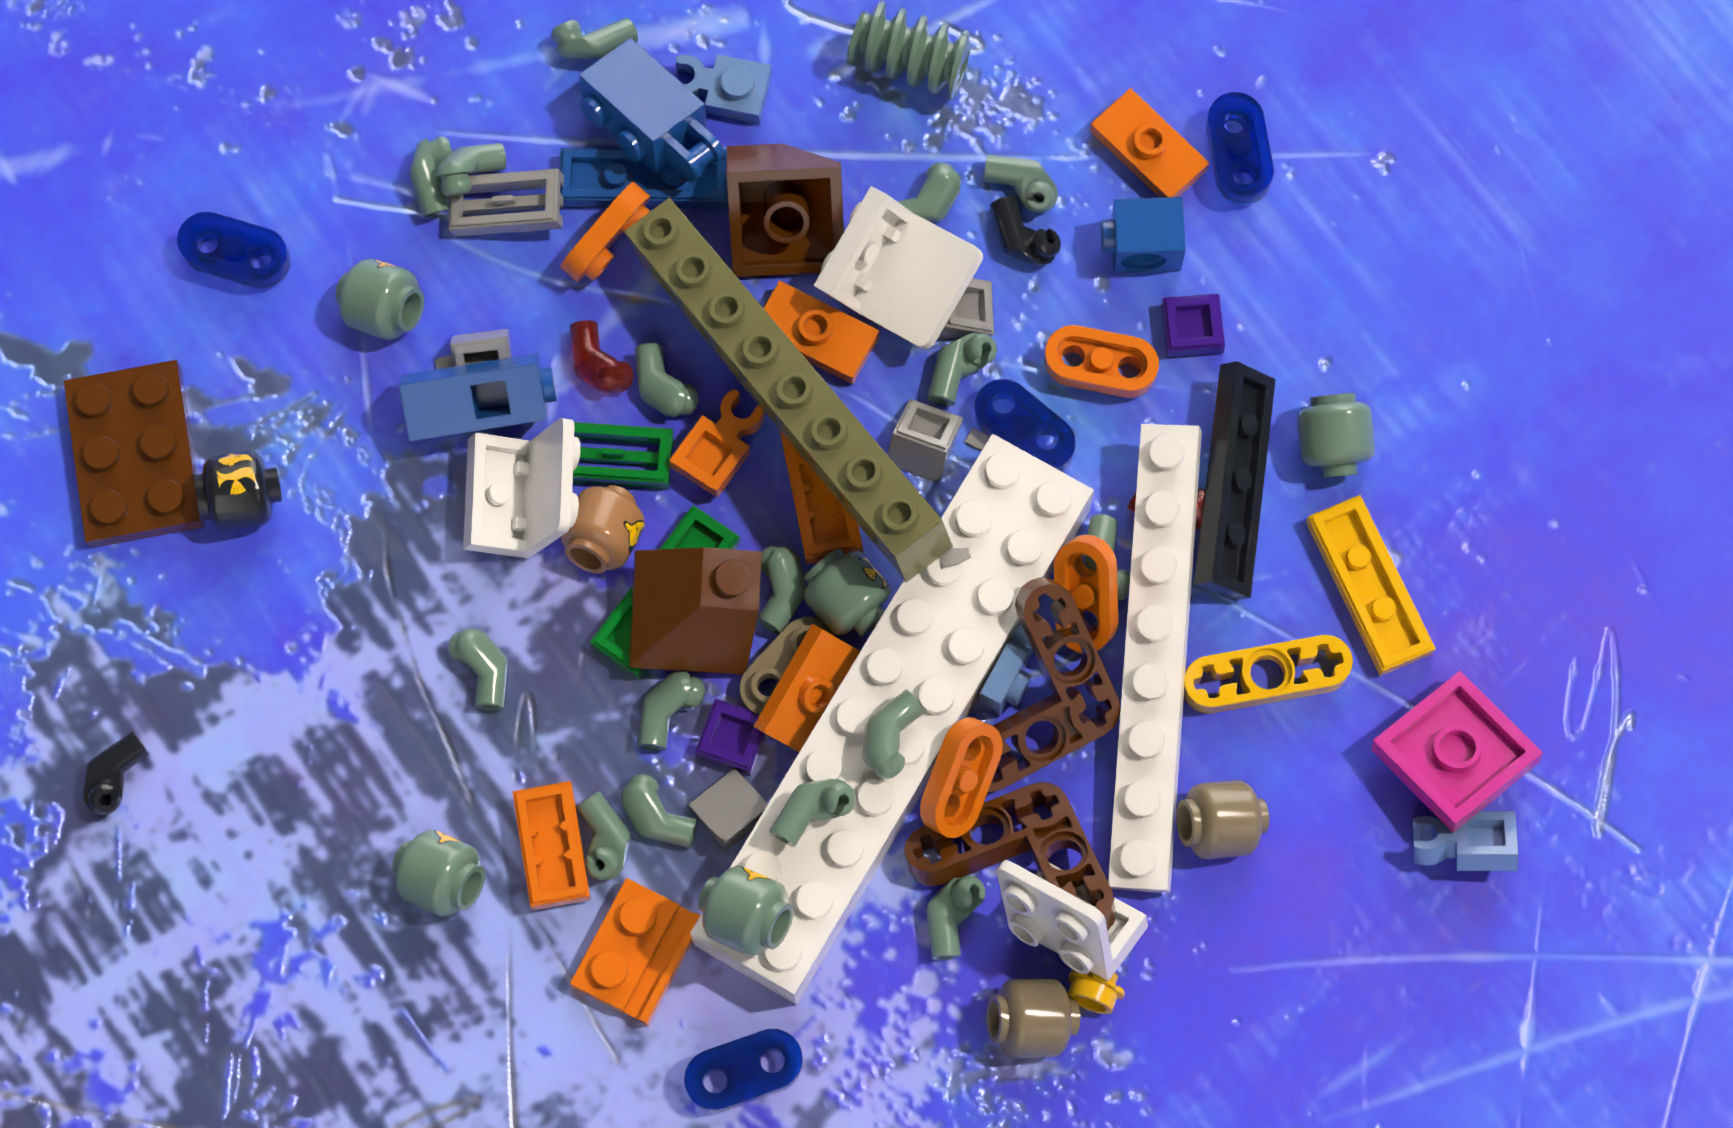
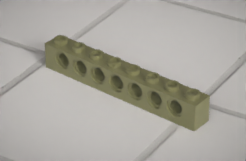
(789, 390)

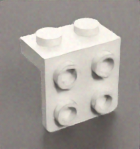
(898, 269)
(520, 490)
(1068, 923)

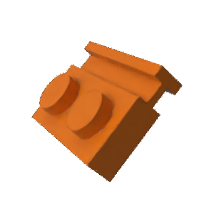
(636, 952)

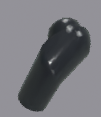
(1020, 241)
(107, 774)

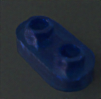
(1240, 151)
(237, 249)
(1024, 422)
(742, 1066)

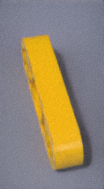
(1312, 679)

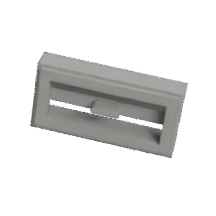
(512, 222)

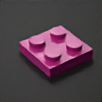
(1456, 751)

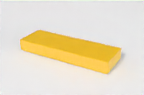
(1370, 585)

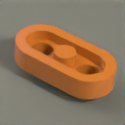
(592, 251)
(1102, 356)
(1090, 589)
(961, 777)

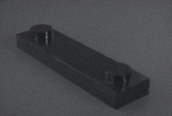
(1235, 481)

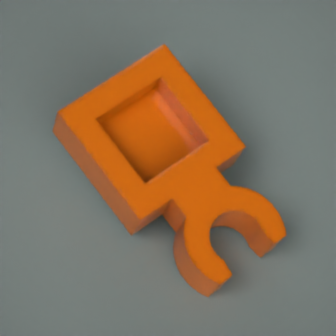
(714, 450)

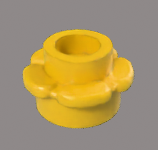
(1094, 992)

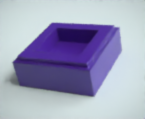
(1193, 325)
(730, 737)

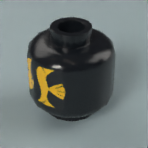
(237, 491)

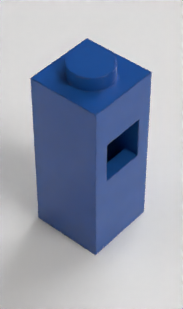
(476, 396)

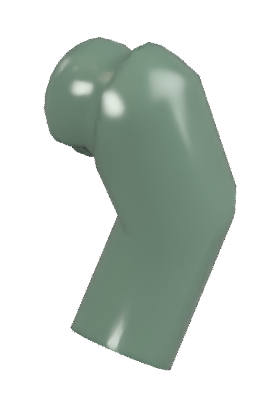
(594, 45)
(469, 160)
(423, 175)
(1027, 179)
(936, 194)
(958, 361)
(659, 388)
(788, 587)
(487, 661)
(883, 734)
(812, 803)
(609, 838)
(948, 910)

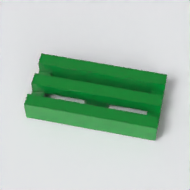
(624, 477)

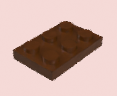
(133, 453)

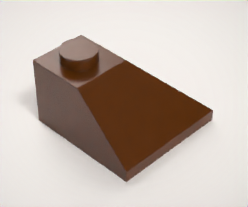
(782, 209)
(694, 609)

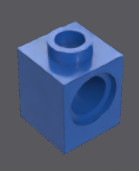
(1145, 235)

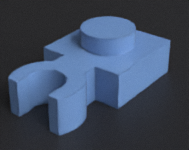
(731, 89)
(1008, 677)
(1480, 844)

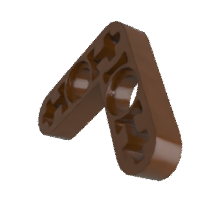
(1063, 706)
(1037, 836)

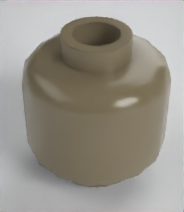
(1222, 819)
(1032, 1018)

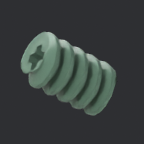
(910, 50)

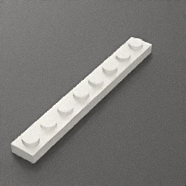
(1155, 659)

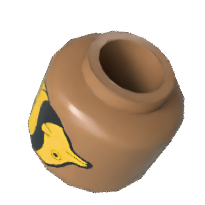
(604, 529)

